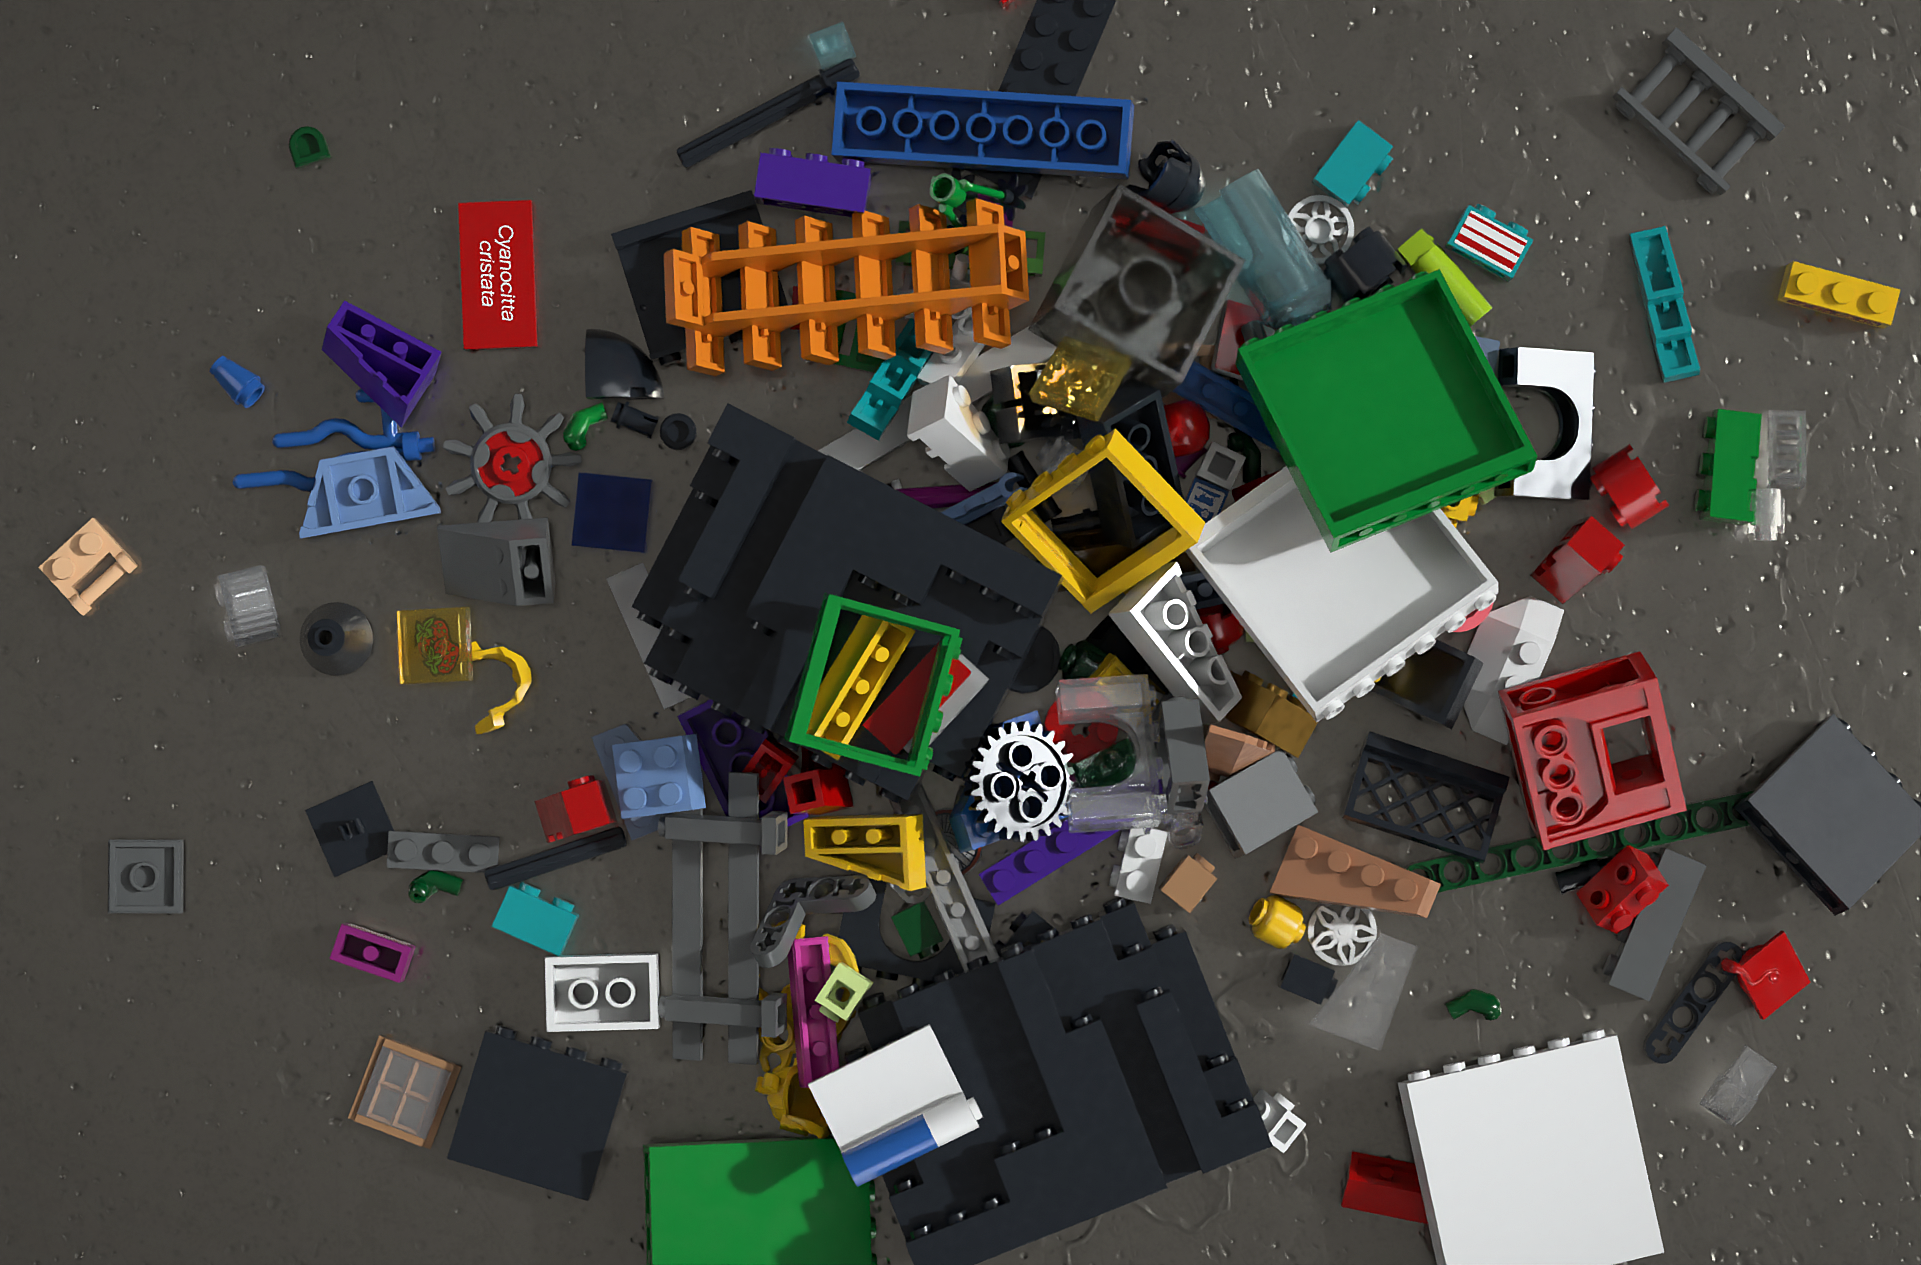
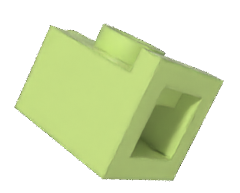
(842, 977)

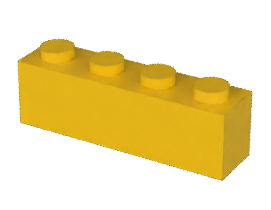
(857, 678)

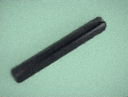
(555, 858)

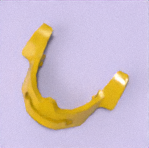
(521, 675)

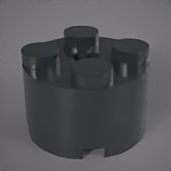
(1363, 266)

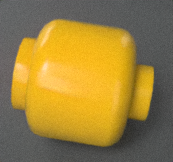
(1277, 921)

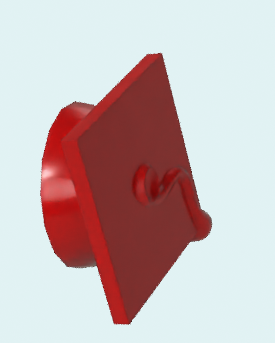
(1769, 974)

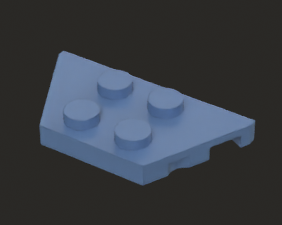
(364, 492)

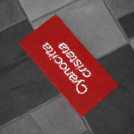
(498, 275)

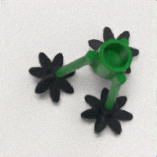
(952, 191)

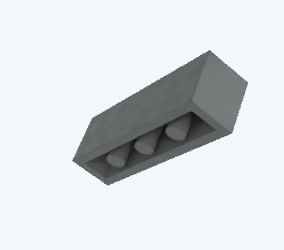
(1653, 931)

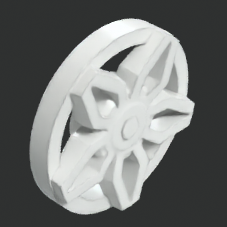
(1321, 228)
(1341, 932)

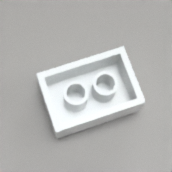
(602, 992)

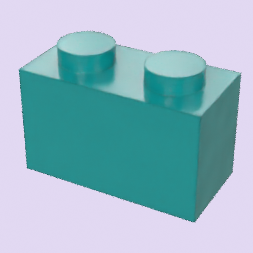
(1353, 164)
(536, 919)

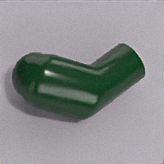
(1249, 449)
(432, 882)
(1475, 1001)

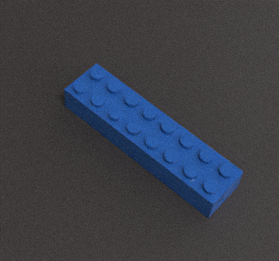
(983, 130)

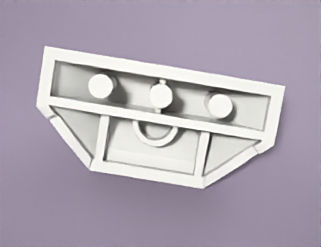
(1514, 651)

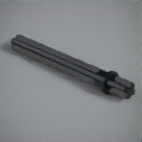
(767, 113)

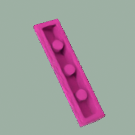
(813, 1031)

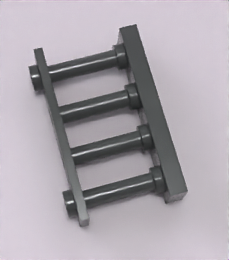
(1733, 100)

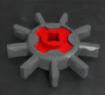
(517, 440)

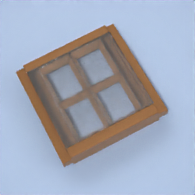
(404, 1092)

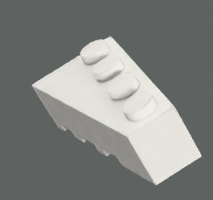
(1175, 643)

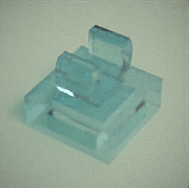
(832, 45)

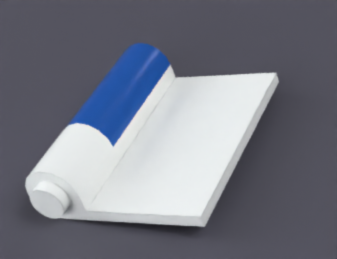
(894, 1105)

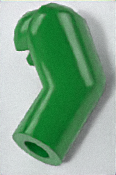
(579, 423)

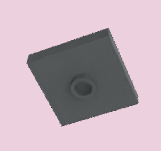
(145, 876)

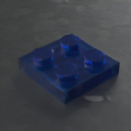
(612, 512)

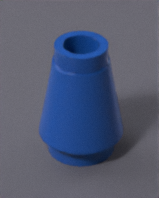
(237, 381)

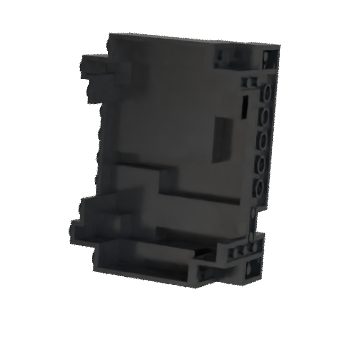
(781, 528)
(1090, 1079)

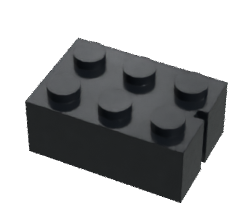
(1017, 418)
(1432, 683)

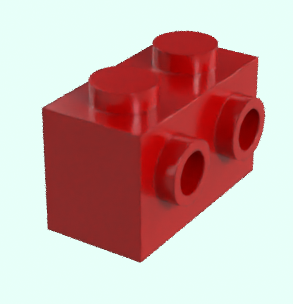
(1622, 889)

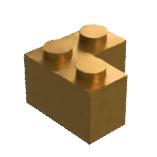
(1270, 714)

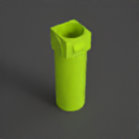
(1427, 256)

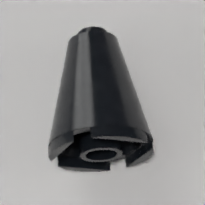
(350, 641)

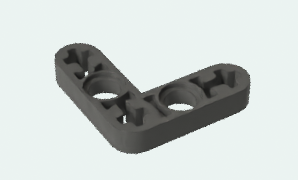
(802, 897)

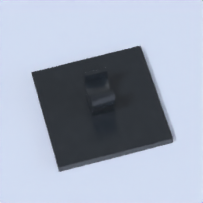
(351, 828)

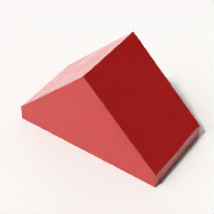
(772, 763)

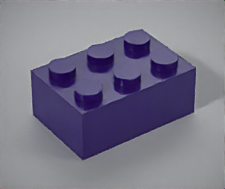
(812, 183)

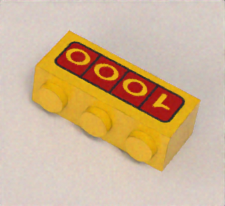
(1838, 294)

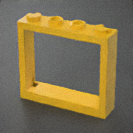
(1053, 554)

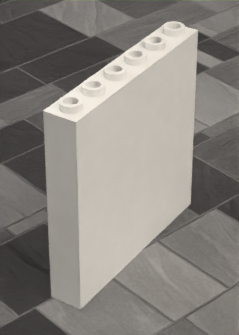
(1343, 614)
(1532, 1158)

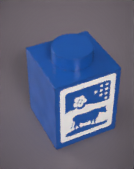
(1206, 499)

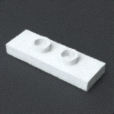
(954, 362)

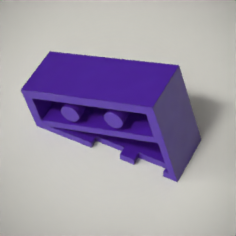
(381, 359)

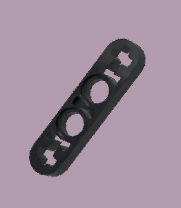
(1689, 999)

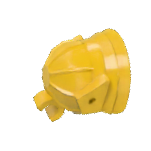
(792, 1104)

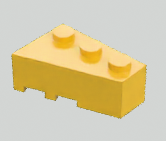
(874, 845)

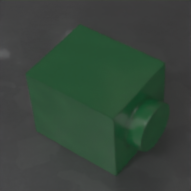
(918, 930)

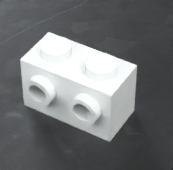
(1139, 864)

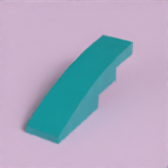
(1664, 304)
(890, 385)

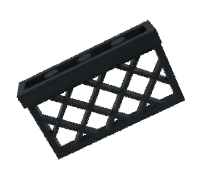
(1434, 768)

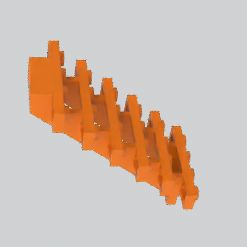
(996, 284)

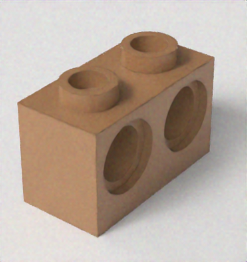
(1189, 881)

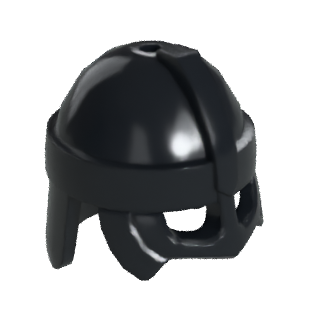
(1173, 184)

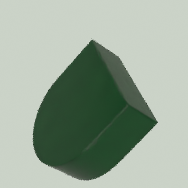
(308, 147)

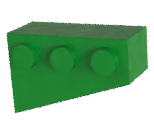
(1729, 467)

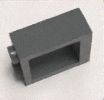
(1183, 755)

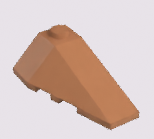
(1232, 751)

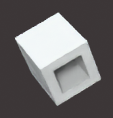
(1220, 466)

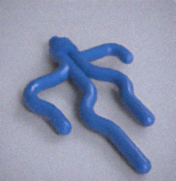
(406, 443)

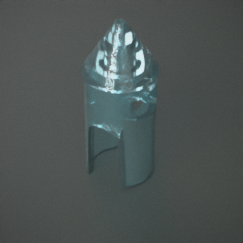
(1279, 267)

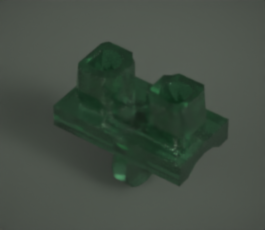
(1106, 766)

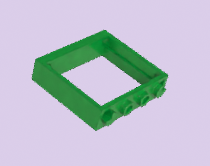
(929, 717)

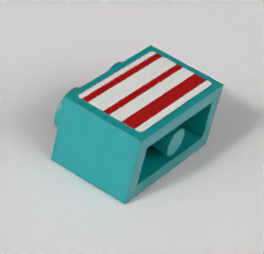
(1489, 242)

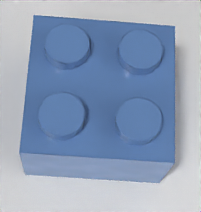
(659, 776)

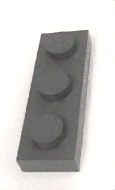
(442, 851)

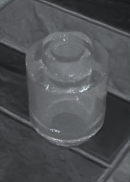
(1769, 514)

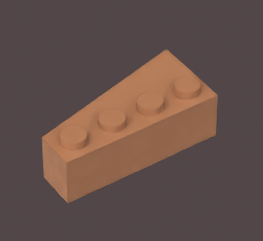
(1339, 874)

